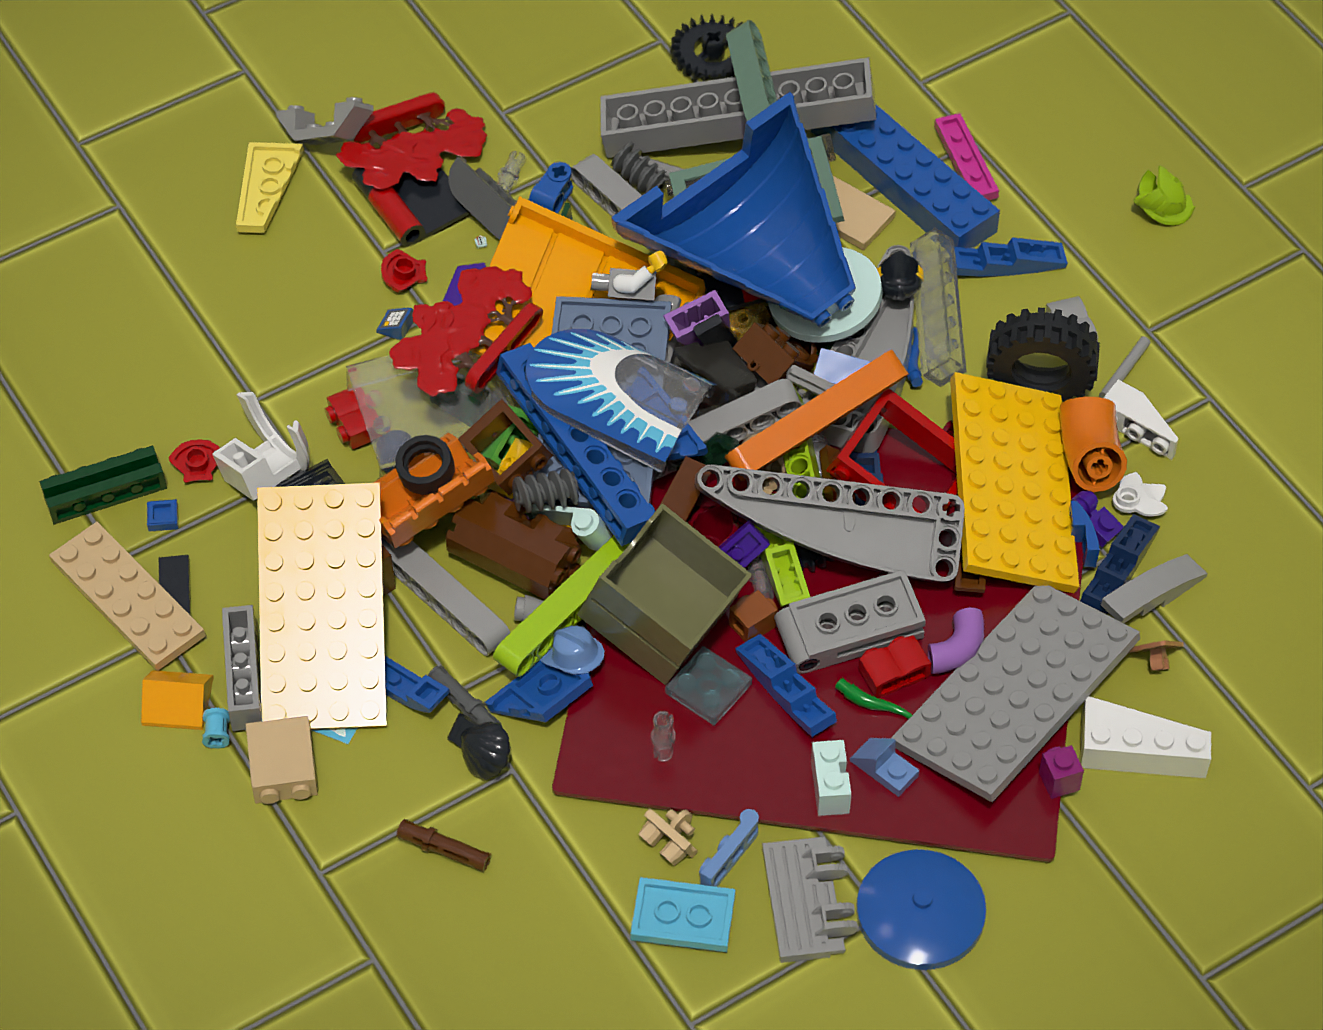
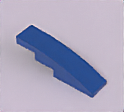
(1009, 259)
(785, 685)

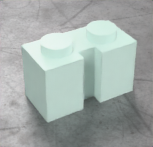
(830, 777)

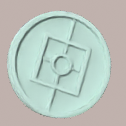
(843, 323)

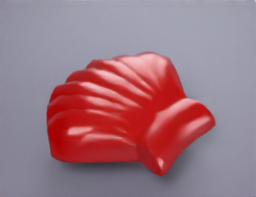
(402, 271)
(195, 460)

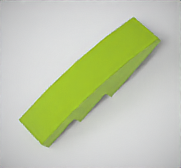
(784, 570)

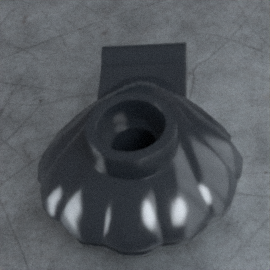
(483, 746)

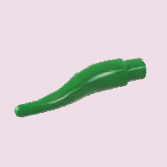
(868, 701)

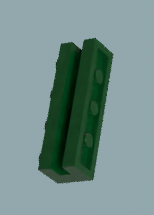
(103, 484)

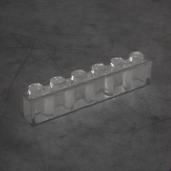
(938, 308)

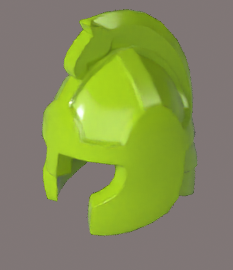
(1165, 200)

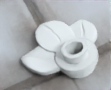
(1139, 496)

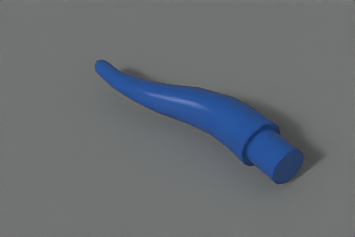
(913, 368)

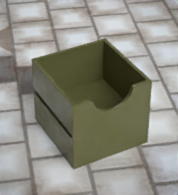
(663, 594)

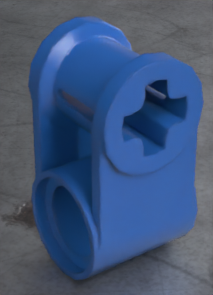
(553, 187)

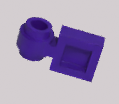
(1104, 522)

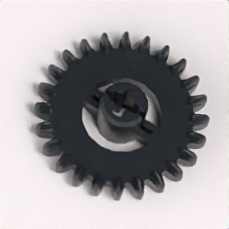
(710, 62)

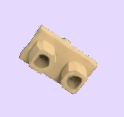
(656, 828)

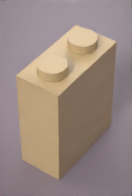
(281, 759)

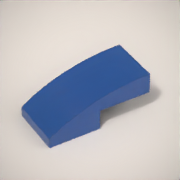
(1084, 532)

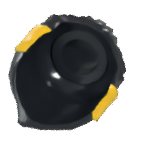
(900, 276)

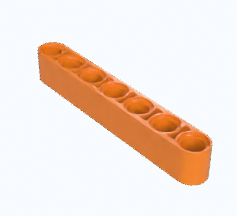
(818, 413)

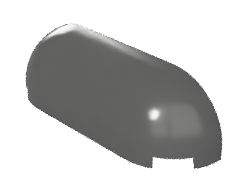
(480, 196)

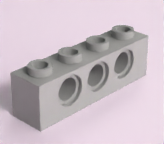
(242, 666)

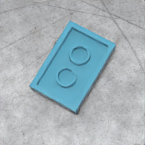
(683, 914)

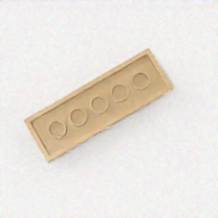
(127, 596)

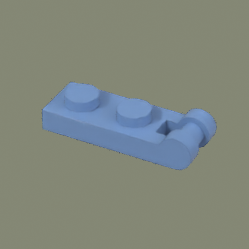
(730, 849)

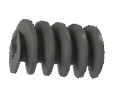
(637, 171)
(545, 489)

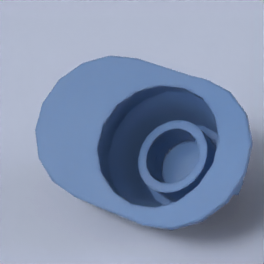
(574, 651)

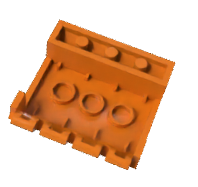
(409, 513)

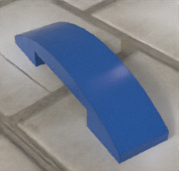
(411, 690)

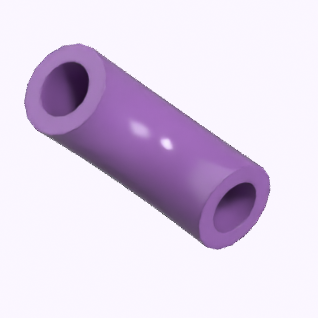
(961, 645)

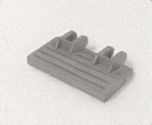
(802, 902)

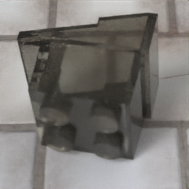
(719, 365)

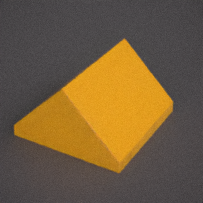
(175, 699)

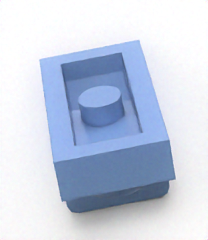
(881, 762)

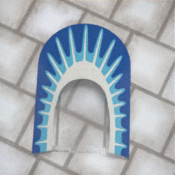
(615, 392)

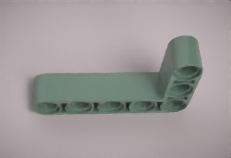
(751, 69)

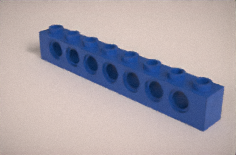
(595, 468)

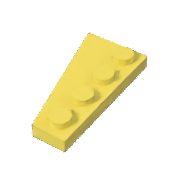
(264, 182)

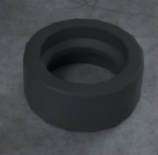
(415, 447)

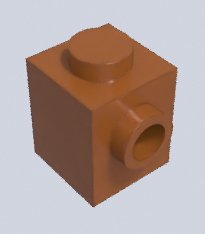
(752, 615)

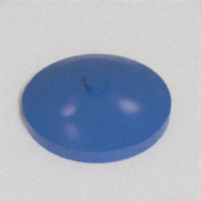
(921, 909)

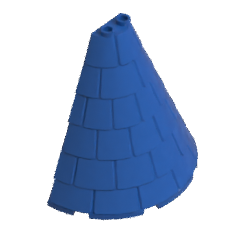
(755, 222)

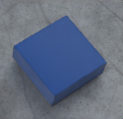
(162, 515)

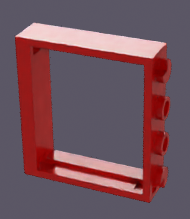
(913, 425)

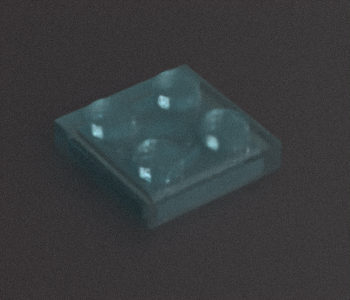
(708, 685)

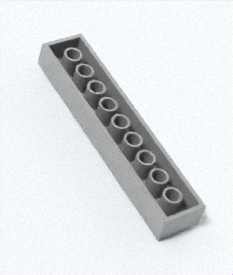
(714, 111)

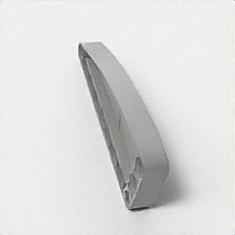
(888, 330)
(845, 531)

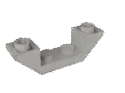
(348, 121)

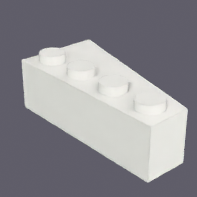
(1140, 742)

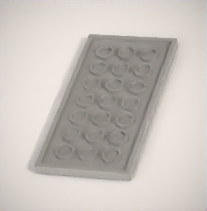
(1015, 690)

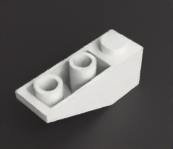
(1141, 420)

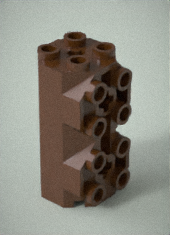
(504, 542)

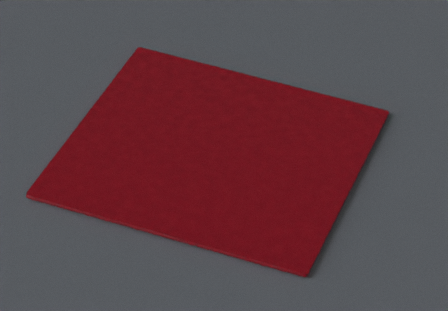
(763, 757)

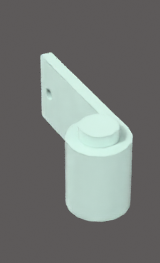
(583, 521)

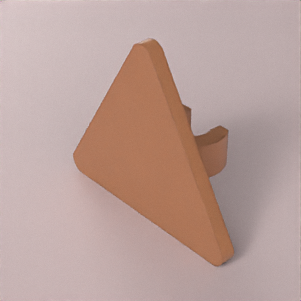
(1158, 657)

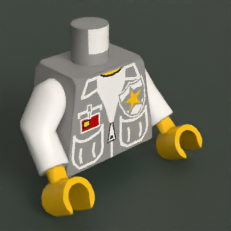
(631, 283)

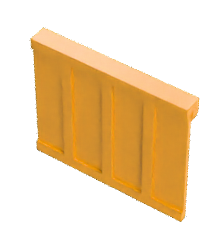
(560, 261)

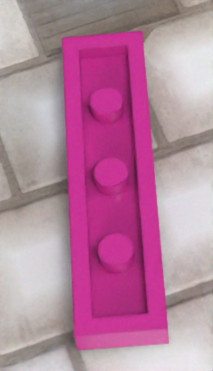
(966, 154)

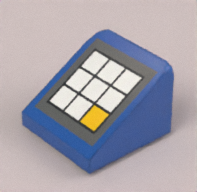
(396, 323)

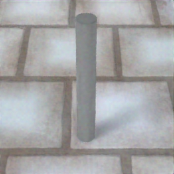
(1127, 364)

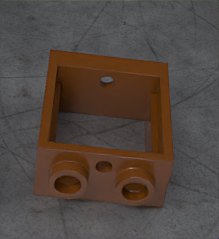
(489, 428)
(682, 494)

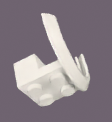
(269, 462)

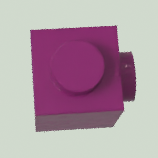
(1061, 771)

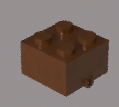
(771, 352)

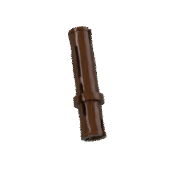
(433, 841)

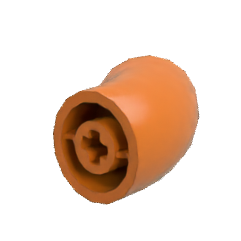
(1092, 442)

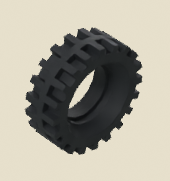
(1049, 335)

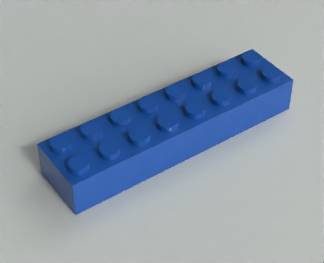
(914, 179)

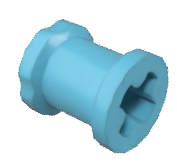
(216, 728)

